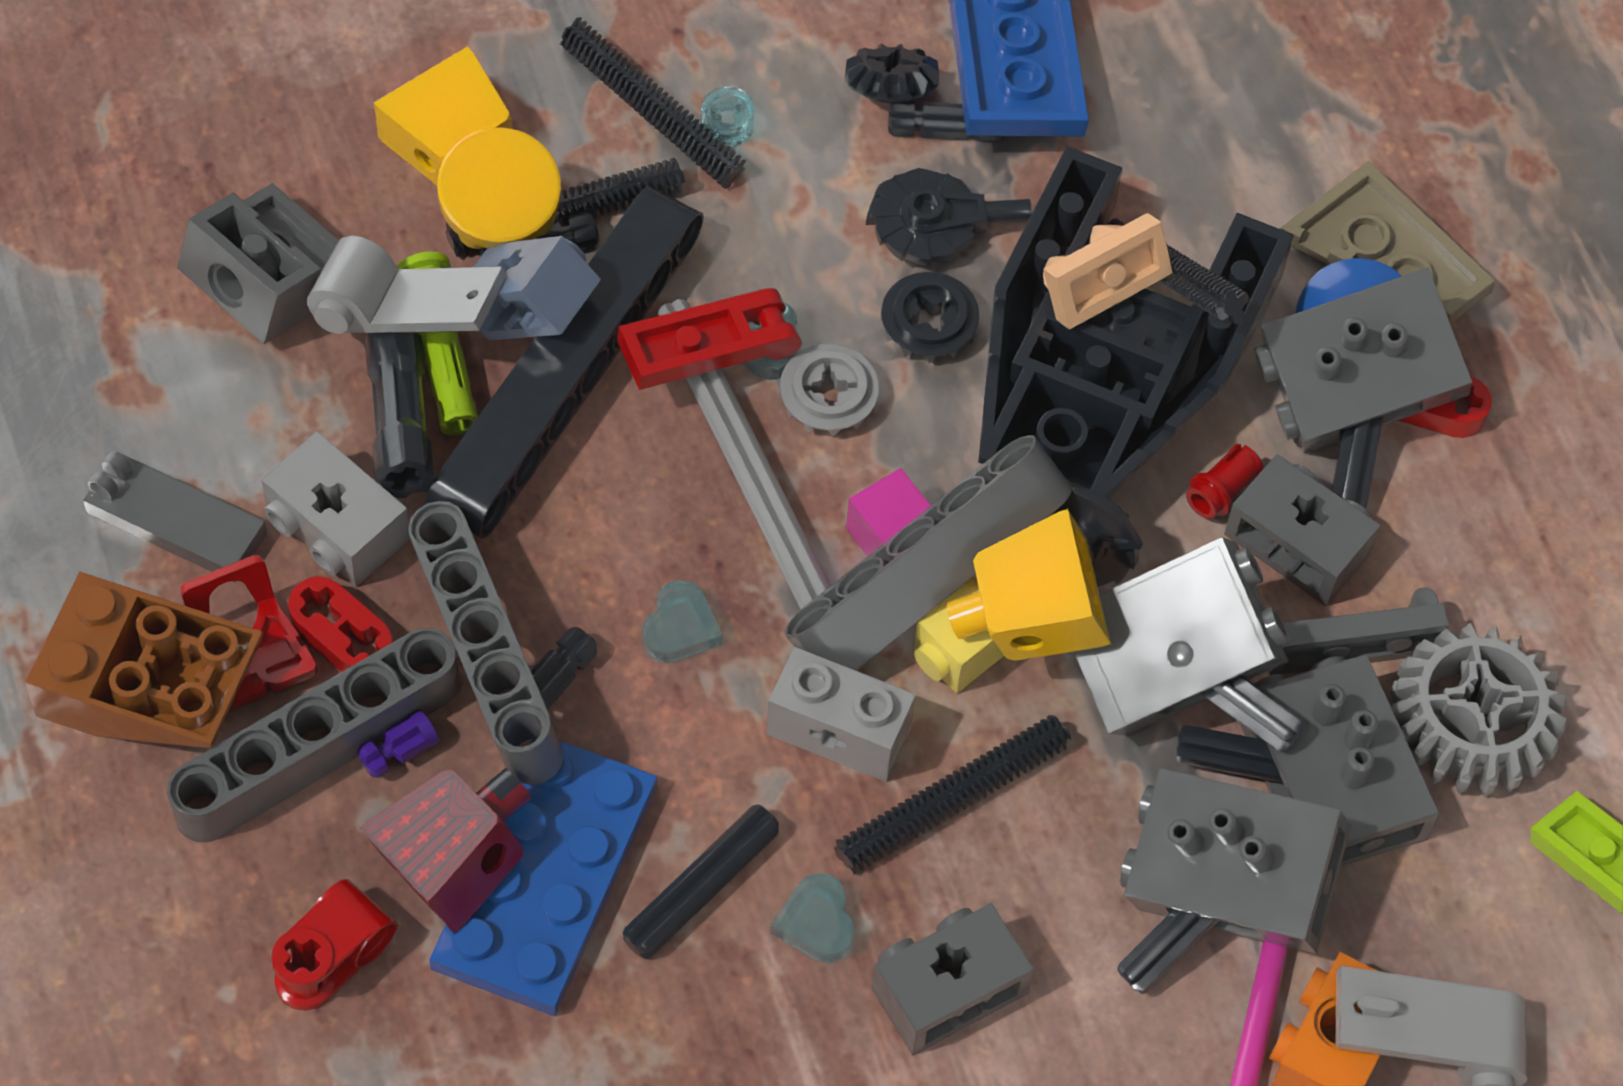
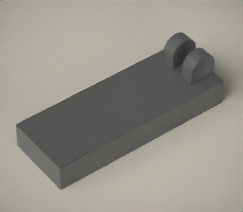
(172, 514)
(1379, 634)

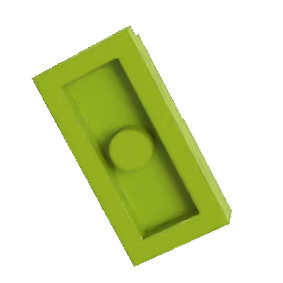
(1584, 845)

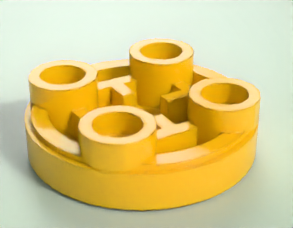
(498, 188)

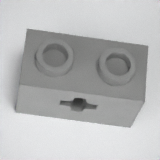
(335, 510)
(840, 714)

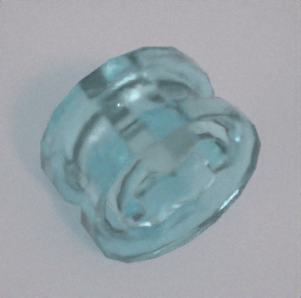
(733, 100)

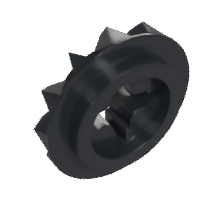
(892, 74)
(937, 295)

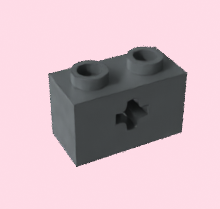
(1272, 525)
(934, 1007)

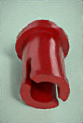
(1213, 491)

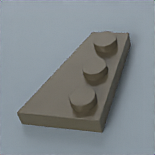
(1378, 222)

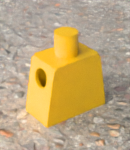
(439, 110)
(1035, 593)

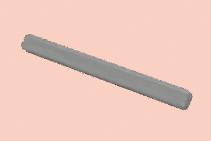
(757, 480)

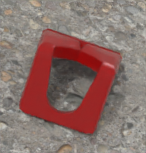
(279, 657)

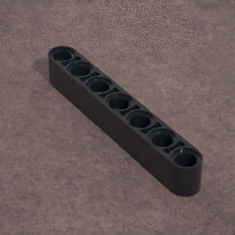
(563, 369)

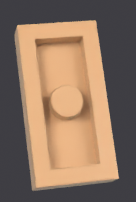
(1107, 269)

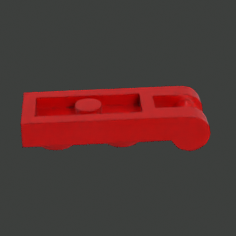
(707, 338)

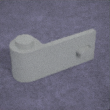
(368, 293)
(1434, 1022)

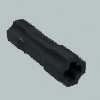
(401, 444)

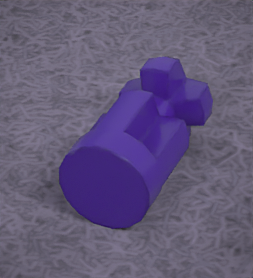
(401, 742)

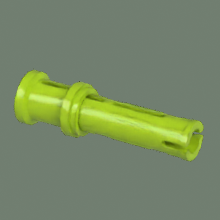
(445, 363)

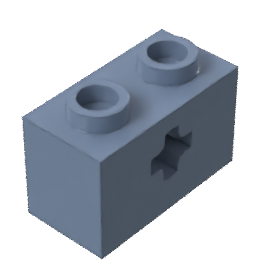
(542, 287)

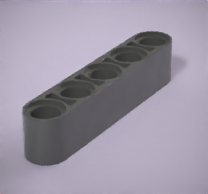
(930, 556)
(491, 664)
(301, 761)

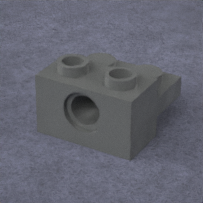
(257, 258)

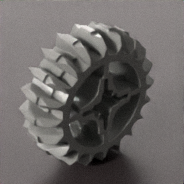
(1502, 688)

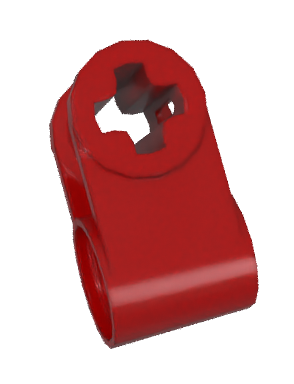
(337, 937)

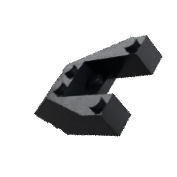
(1128, 376)

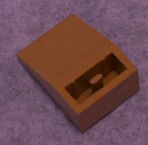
(139, 666)

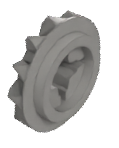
(847, 371)

